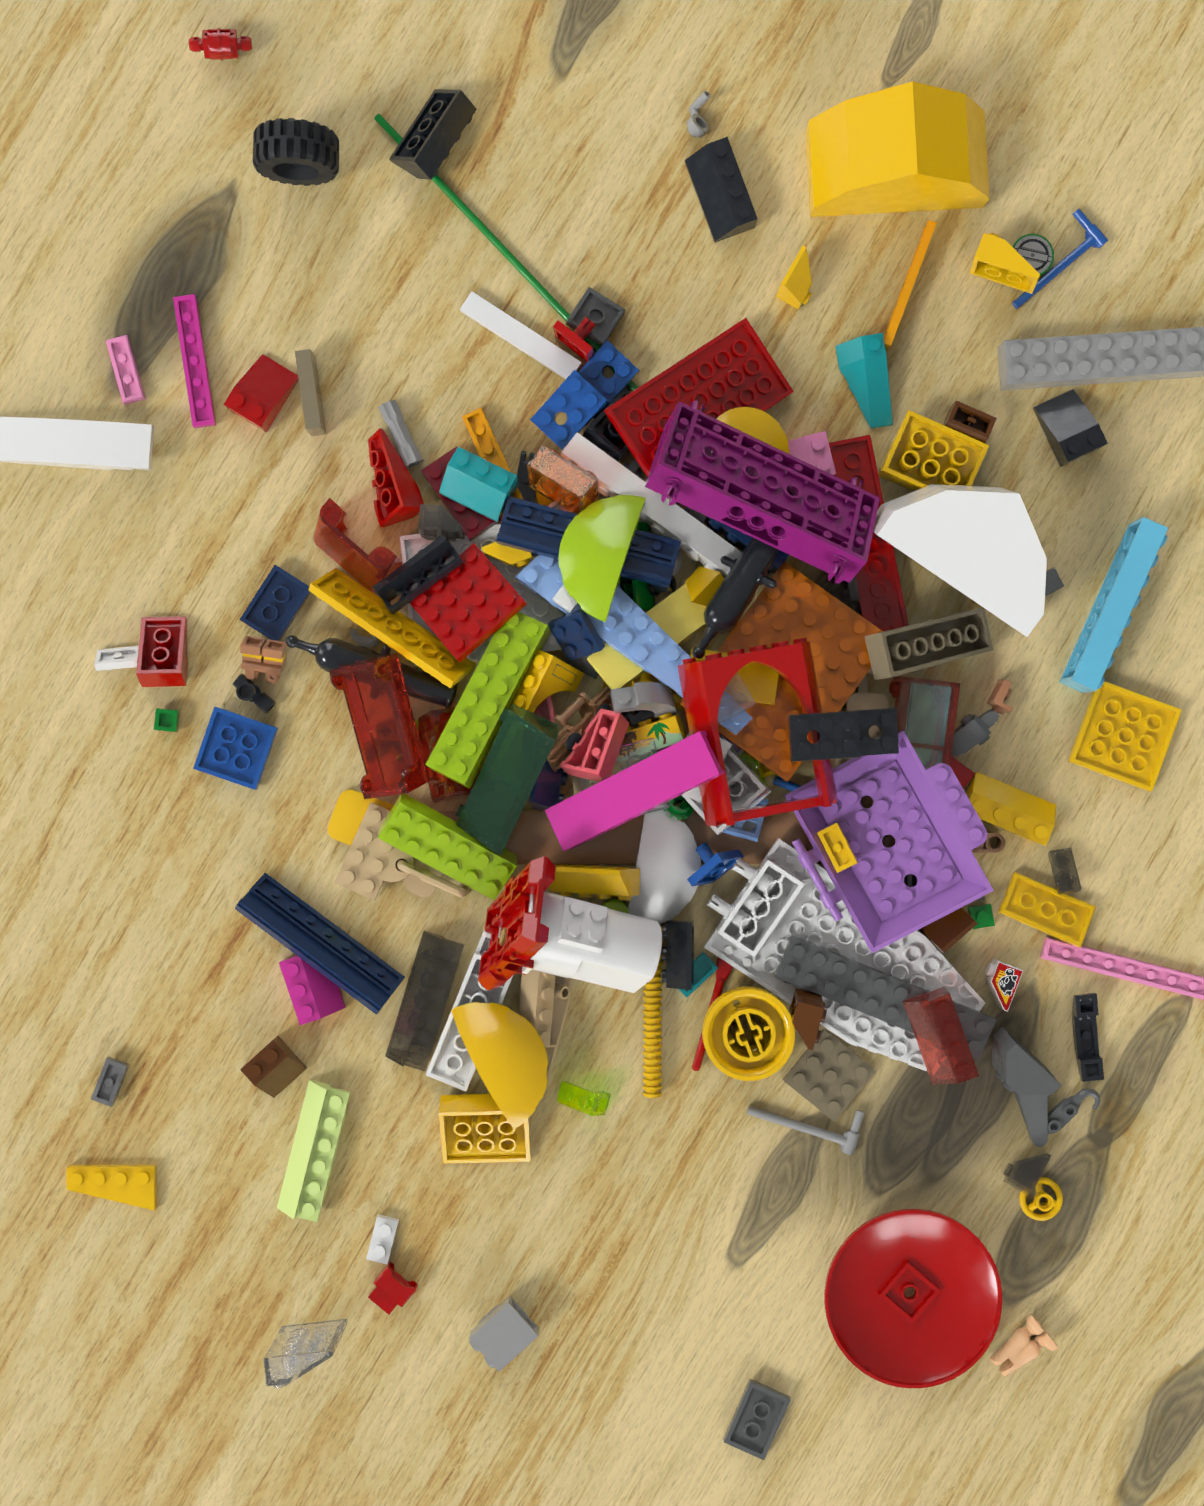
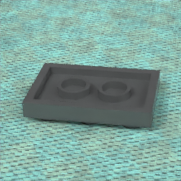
(756, 1419)

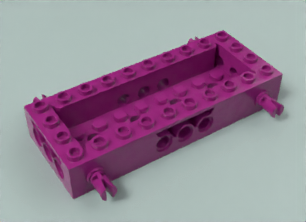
(764, 492)

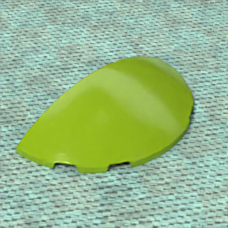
(596, 551)

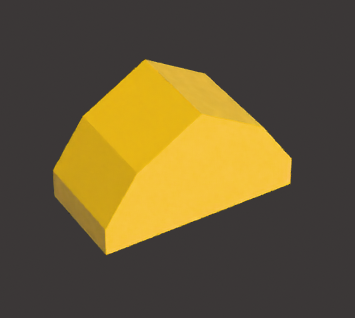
(898, 153)

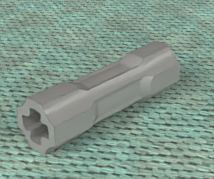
(400, 433)

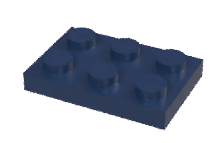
(276, 604)

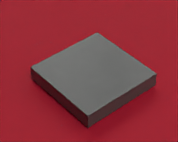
(600, 311)

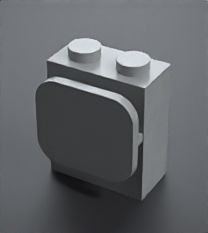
(503, 1333)

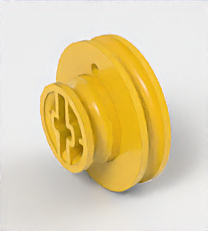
(772, 1043)

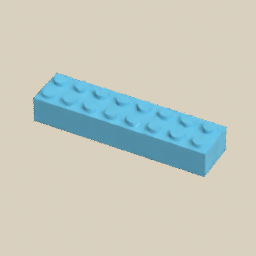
(1114, 605)

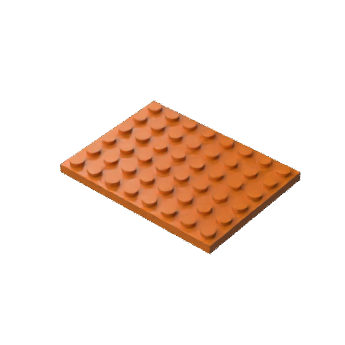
(839, 653)

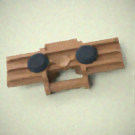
(573, 734)

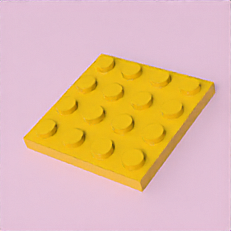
(1124, 736)

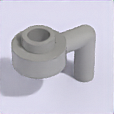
(697, 124)

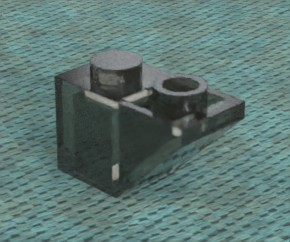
(437, 521)

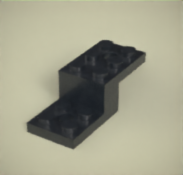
(843, 734)

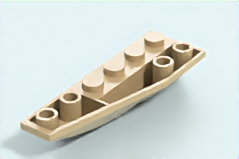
(545, 1004)

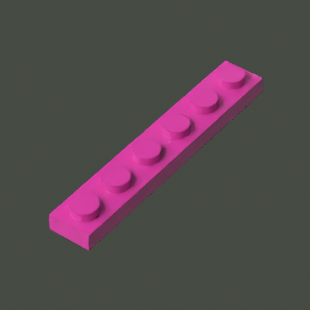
(194, 361)

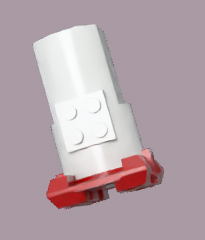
(565, 936)

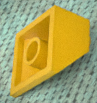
(797, 281)

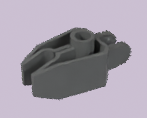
(973, 731)

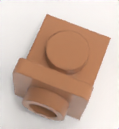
(1000, 693)

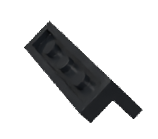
(416, 571)

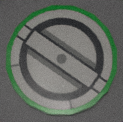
(1035, 251)

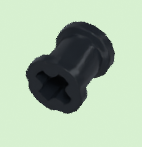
(655, 590)

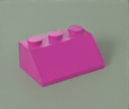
(310, 991)

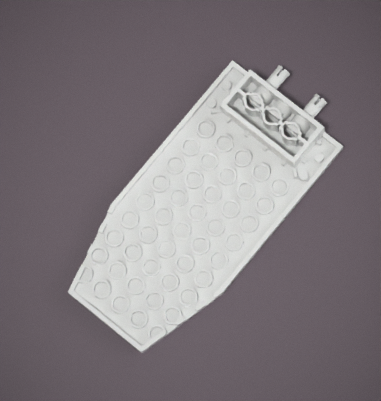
(785, 902)

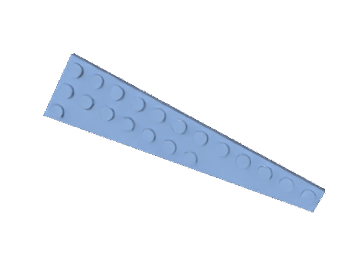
(625, 630)

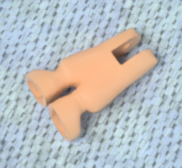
(1020, 1348)

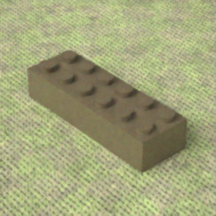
(928, 643)

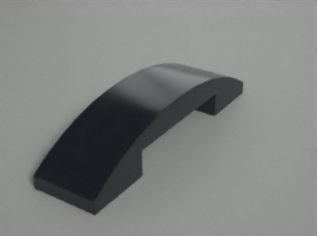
(1086, 1037)

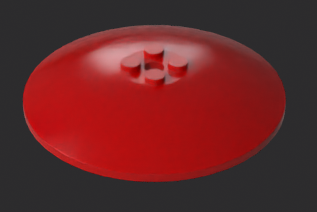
(922, 1336)

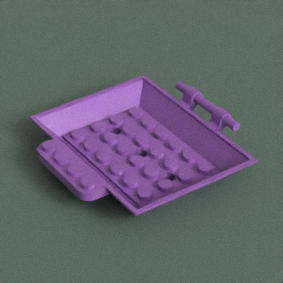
(932, 836)

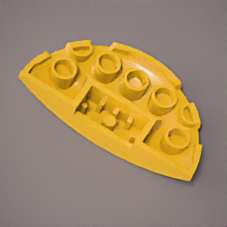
(506, 1055)

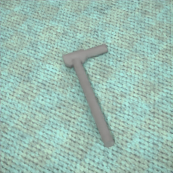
(847, 1141)

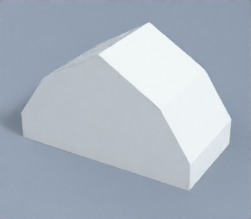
(974, 542)

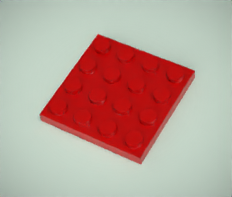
(468, 604)

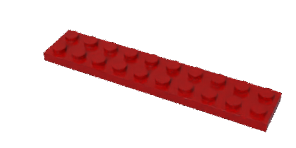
(878, 579)

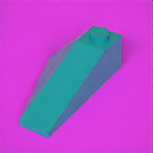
(866, 372)

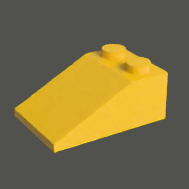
(1003, 264)

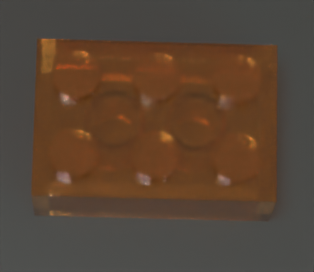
(562, 480)

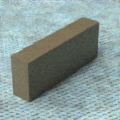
(310, 392)

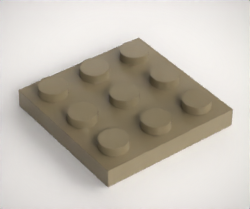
(829, 1075)

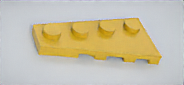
(119, 1183)

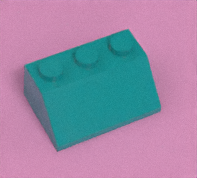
(478, 484)

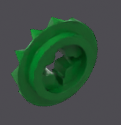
(684, 810)

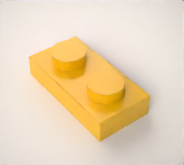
(837, 847)

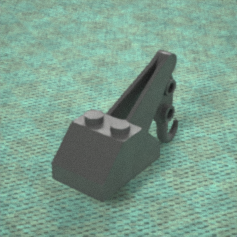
(1031, 1085)

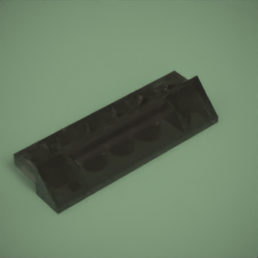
(424, 1001)

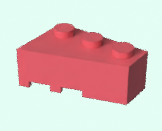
(599, 747)

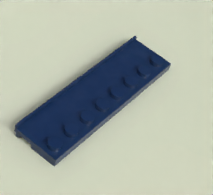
(541, 529)
(320, 943)

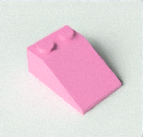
(813, 450)

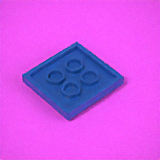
(235, 748)

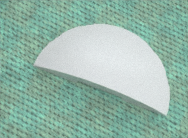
(665, 862)

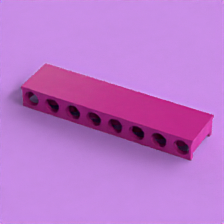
(634, 791)

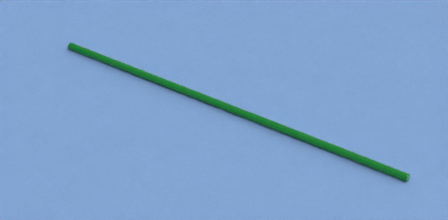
(496, 242)

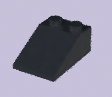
(1069, 427)
(604, 434)

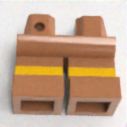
(263, 657)

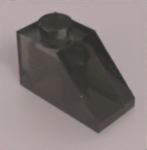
(1026, 1172)

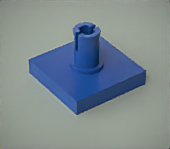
(715, 865)

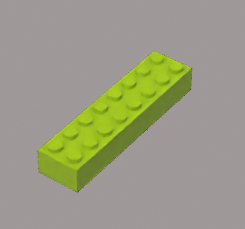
(489, 691)

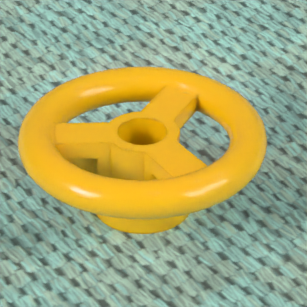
(1048, 1203)

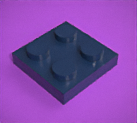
(576, 635)

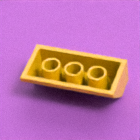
(1012, 809)
(596, 880)

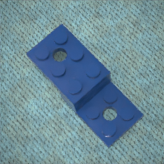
(584, 395)

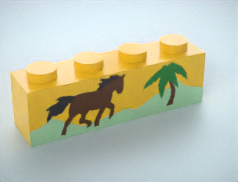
(665, 732)

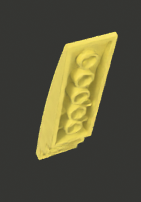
(674, 615)

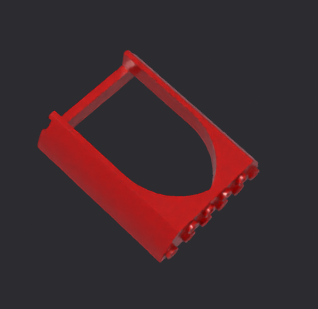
(702, 691)

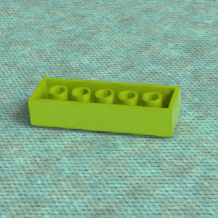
(446, 846)

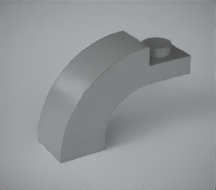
(644, 696)

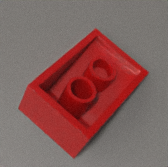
(262, 392)
(162, 652)

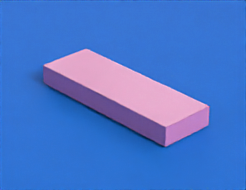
(125, 369)

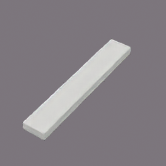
(519, 335)

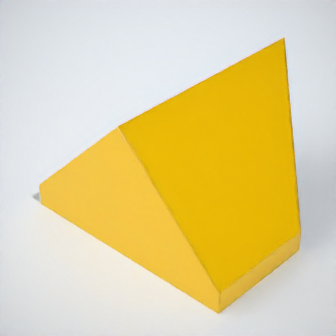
(703, 585)

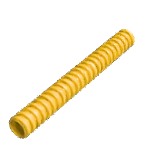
(652, 1035)

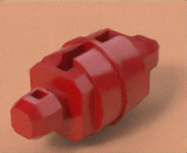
(220, 44)

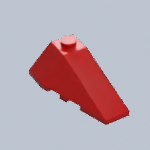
(395, 488)

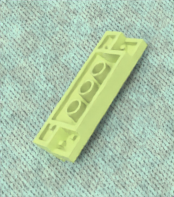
(313, 1151)

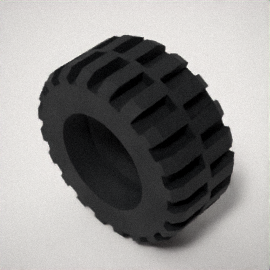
(296, 152)

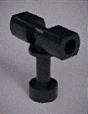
(250, 692)

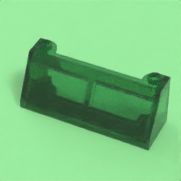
(507, 777)

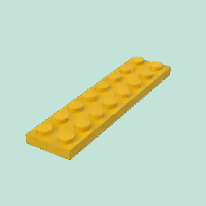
(394, 630)

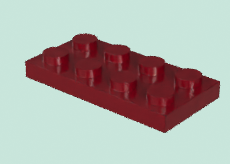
(471, 521)

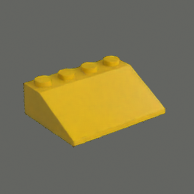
(931, 454)
(479, 1132)

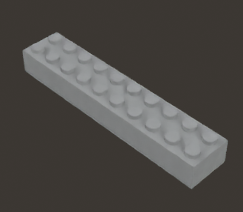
(1101, 358)

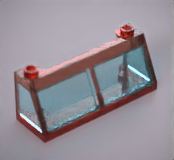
(927, 716)

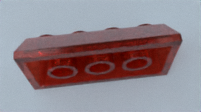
(940, 1037)

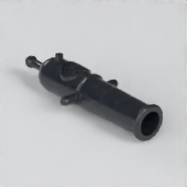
(736, 590)
(336, 653)

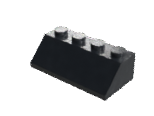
(433, 133)
(721, 190)

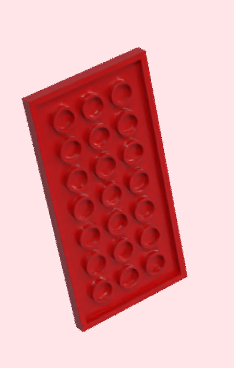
(721, 374)

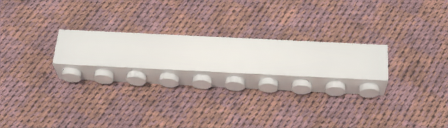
(665, 520)

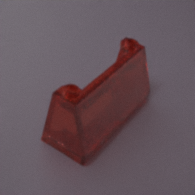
(383, 726)

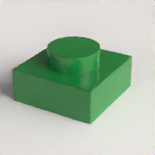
(166, 720)
(982, 915)

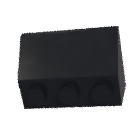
(678, 954)

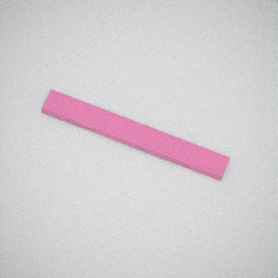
(1123, 968)

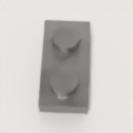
(110, 1081)

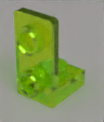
(583, 1100)

